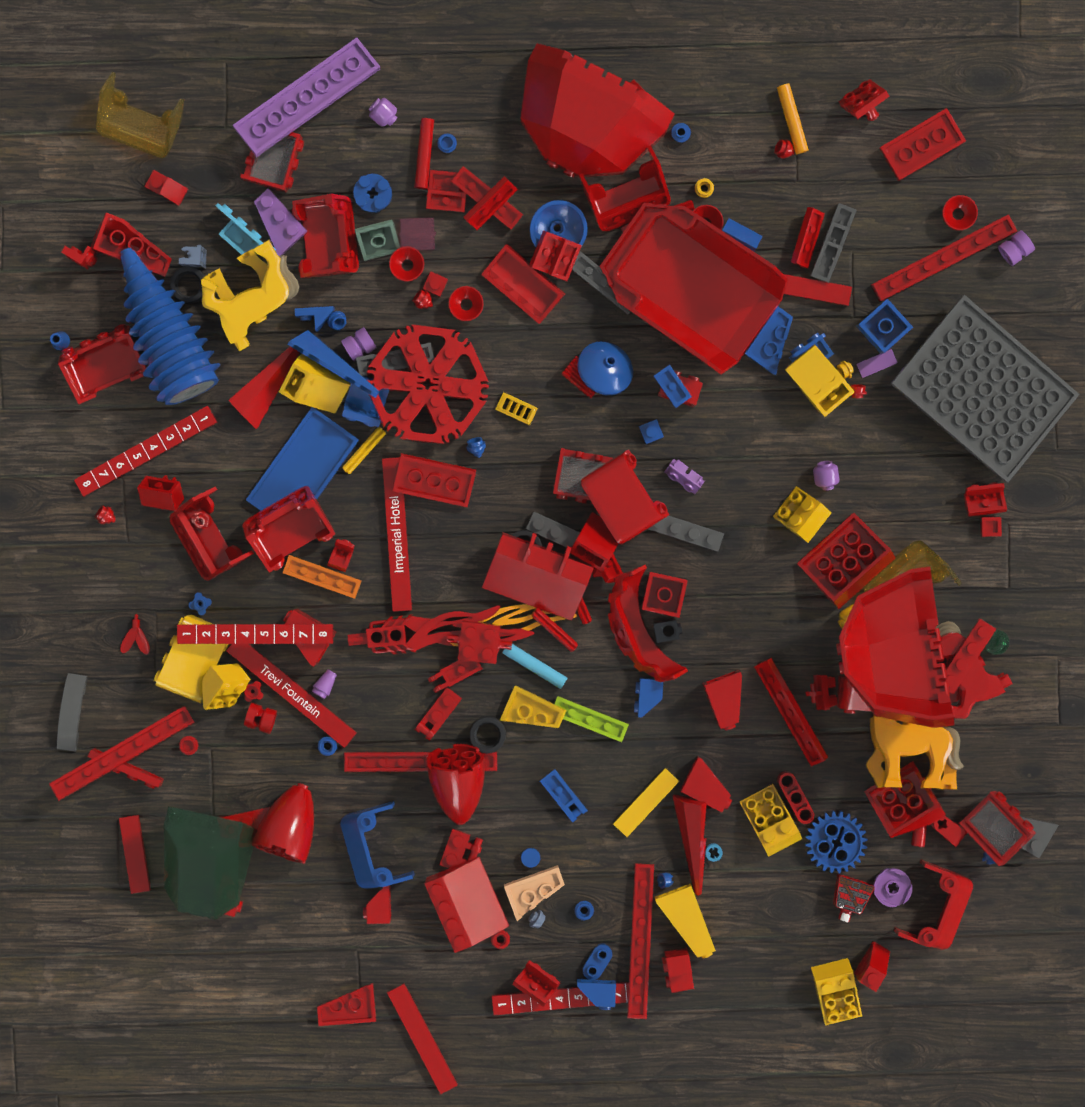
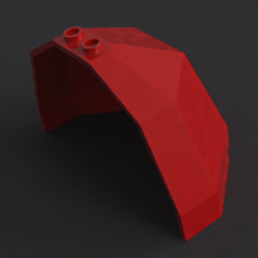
(587, 119)
(893, 654)

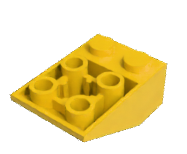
(819, 380)
(314, 385)
(770, 820)
(836, 991)

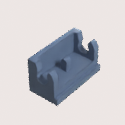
(196, 257)

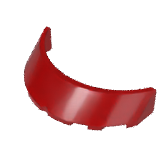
(631, 633)

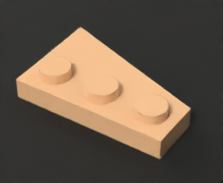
(532, 889)

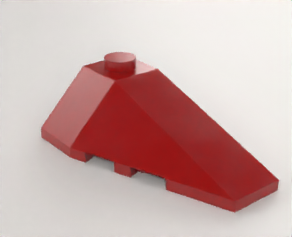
(117, 234)

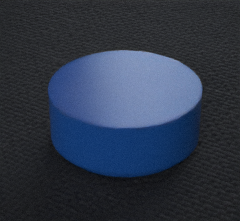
(530, 857)

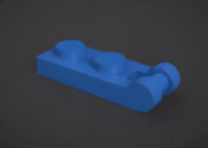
(563, 794)

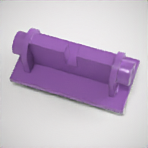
(691, 482)

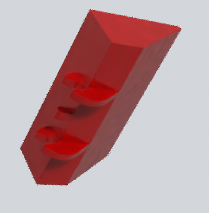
(538, 575)

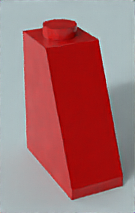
(705, 786)
(873, 966)

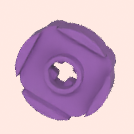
(887, 877)

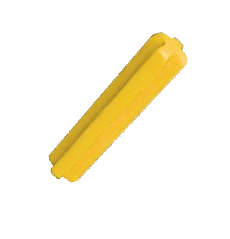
(364, 450)

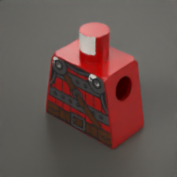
(851, 896)

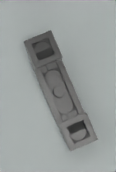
(393, 360)
(70, 712)

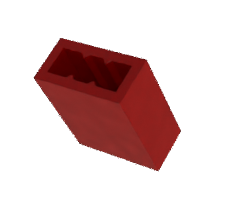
(594, 543)

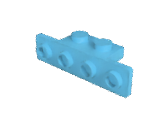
(237, 234)

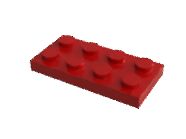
(922, 144)
(434, 480)

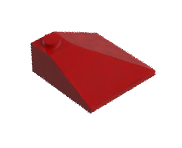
(905, 807)

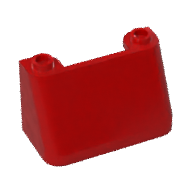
(330, 235)
(622, 498)
(287, 527)

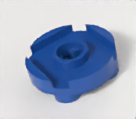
(366, 184)

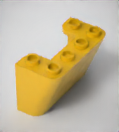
(188, 664)

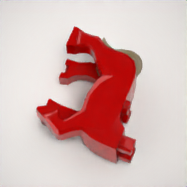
(977, 684)

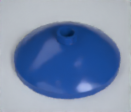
(561, 212)
(599, 374)

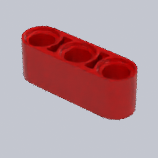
(798, 806)

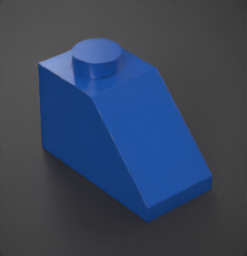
(599, 992)

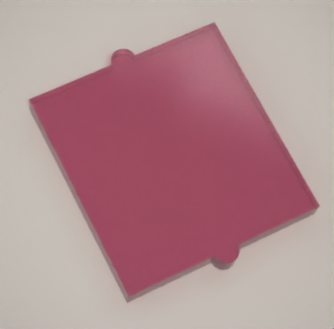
(418, 233)

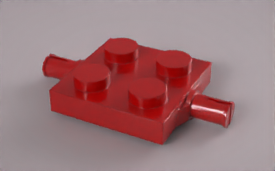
(479, 642)

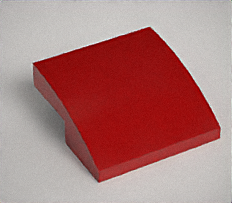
(443, 193)
(555, 255)

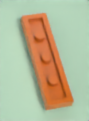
(322, 576)

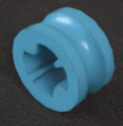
(719, 850)

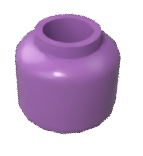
(383, 112)
(826, 475)

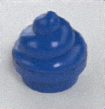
(476, 446)

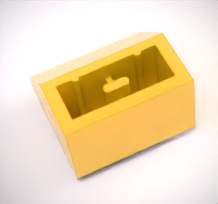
(802, 514)
(223, 685)

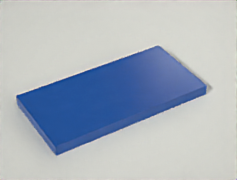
(306, 459)

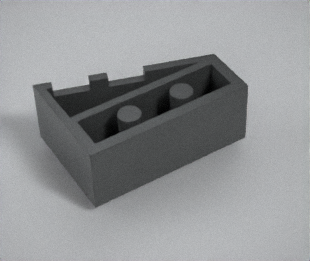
(1044, 832)

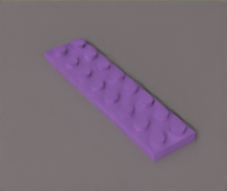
(306, 97)

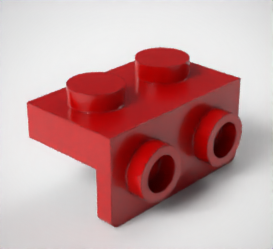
(985, 499)
(536, 983)

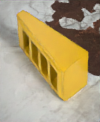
(528, 420)

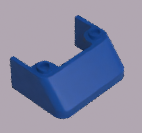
(353, 829)

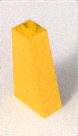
(685, 915)

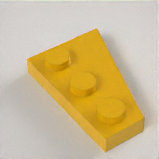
(531, 709)

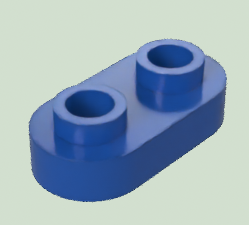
(597, 962)

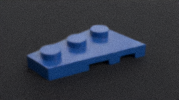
(769, 342)

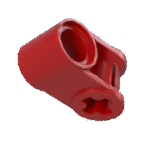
(950, 830)

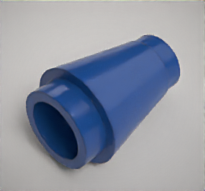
(63, 342)

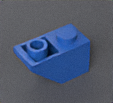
(649, 693)

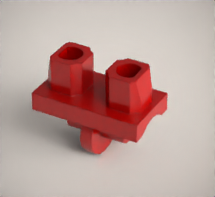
(819, 692)

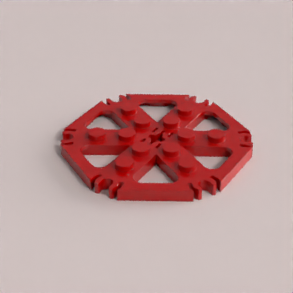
(433, 400)

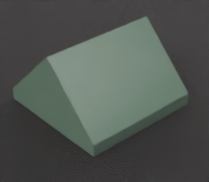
(377, 239)

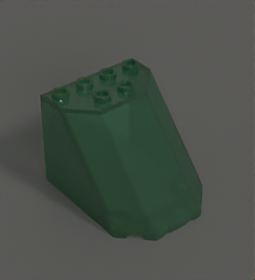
(205, 861)

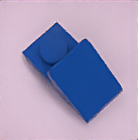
(319, 313)

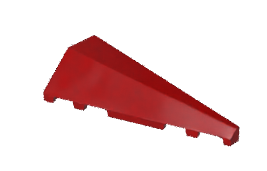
(257, 395)
(691, 821)

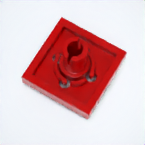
(864, 100)

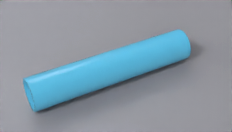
(535, 666)

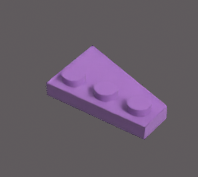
(279, 222)

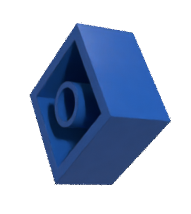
(884, 326)

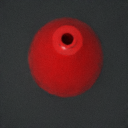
(457, 780)
(288, 825)

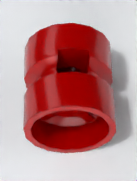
(267, 719)

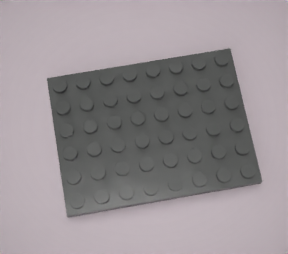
(984, 389)

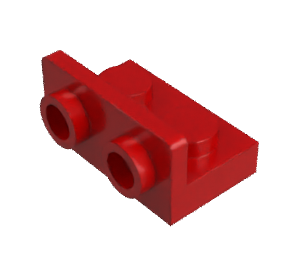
(84, 259)

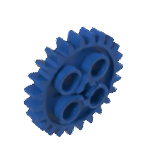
(852, 848)

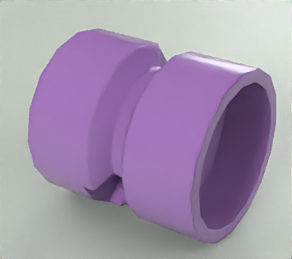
(1016, 248)
(360, 343)

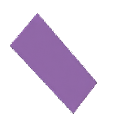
(876, 363)

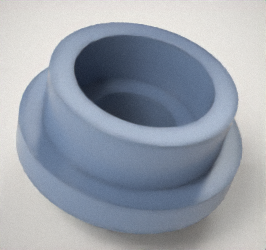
(536, 919)

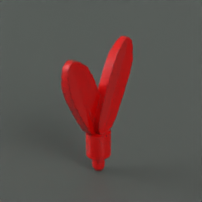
(135, 634)

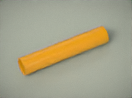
(792, 118)

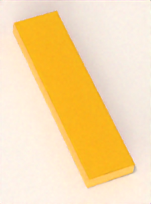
(646, 802)

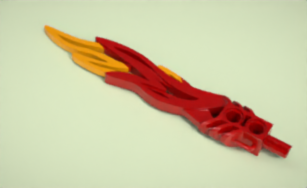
(423, 626)

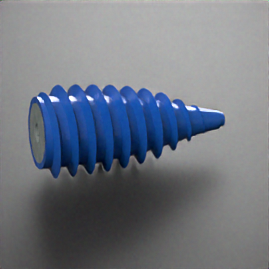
(165, 336)

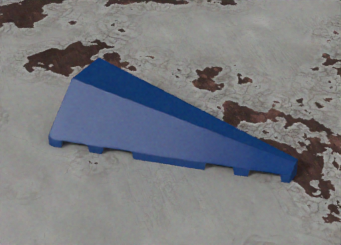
(318, 351)

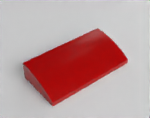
(523, 284)

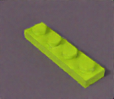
(592, 719)

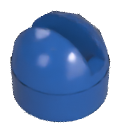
(665, 880)

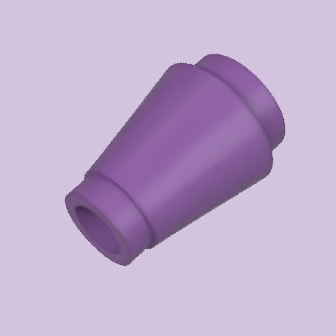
(324, 684)

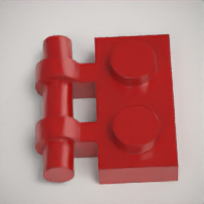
(456, 847)

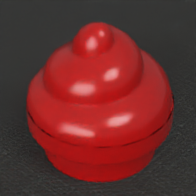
(784, 149)
(422, 299)
(105, 515)

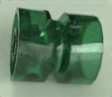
(998, 643)

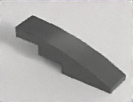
(833, 242)

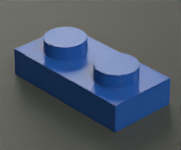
(672, 386)

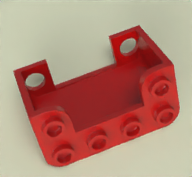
(101, 363)

